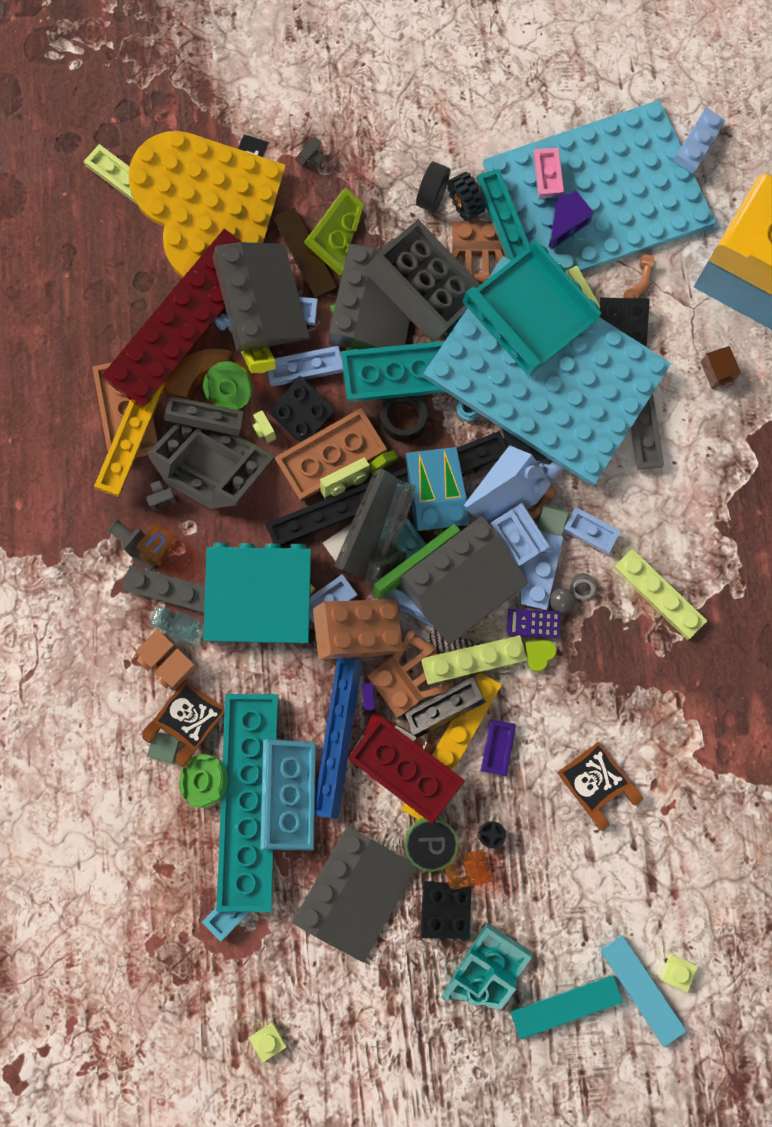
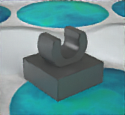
(310, 154)
(160, 498)

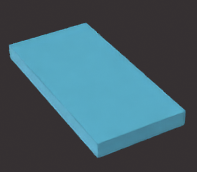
(288, 795)

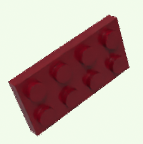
(406, 770)

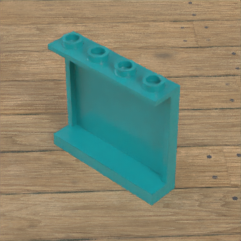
(532, 307)
(257, 593)

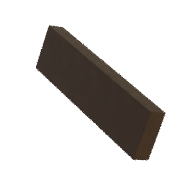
(309, 264)

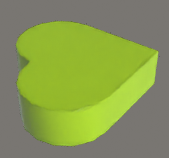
(383, 461)
(538, 654)

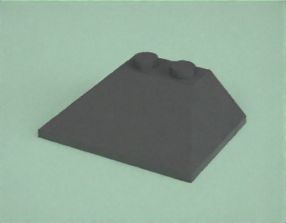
(208, 464)

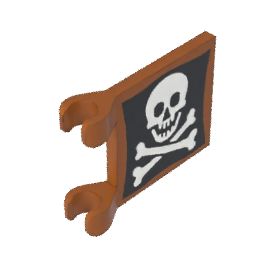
(186, 717)
(595, 781)

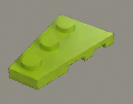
(335, 230)

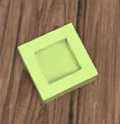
(263, 427)
(678, 973)
(267, 1041)

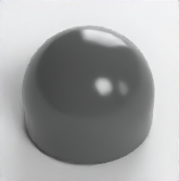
(583, 577)
(562, 600)

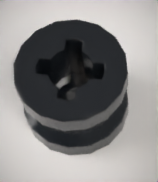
(496, 835)

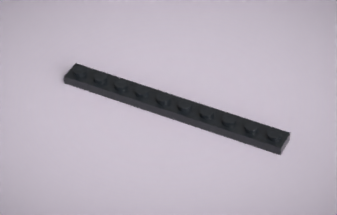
(345, 505)

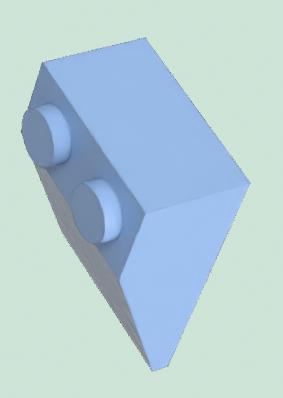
(510, 482)

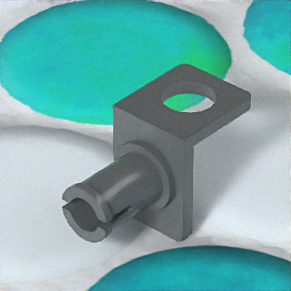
(130, 541)

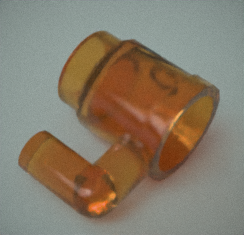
(476, 870)

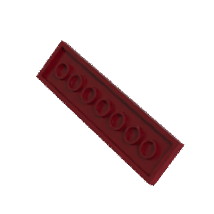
(170, 330)

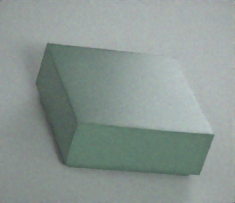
(552, 520)
(163, 748)

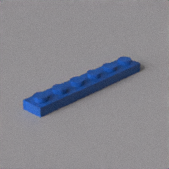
(337, 737)

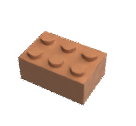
(357, 629)

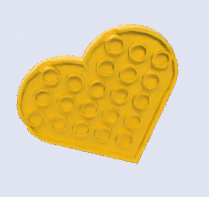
(199, 190)

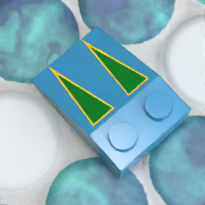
(439, 489)

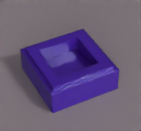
(368, 697)

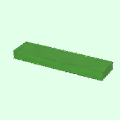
(392, 579)

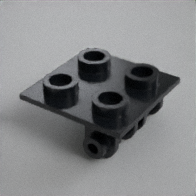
(627, 315)
(302, 410)
(445, 911)

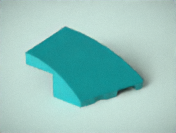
(488, 970)

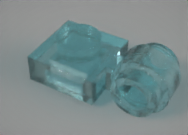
(181, 626)

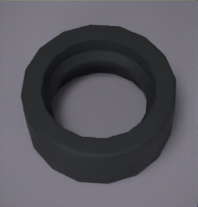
(433, 186)
(407, 434)

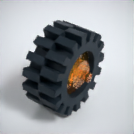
(466, 196)

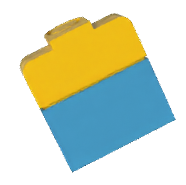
(742, 261)

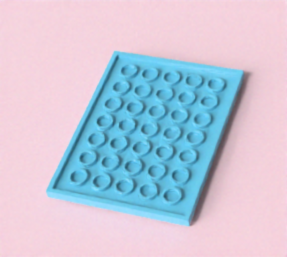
(624, 176)
(570, 407)

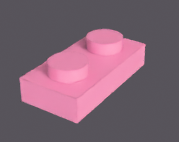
(548, 173)

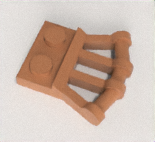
(476, 239)
(396, 685)

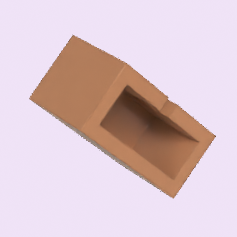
(166, 660)

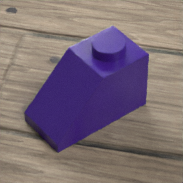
(569, 217)

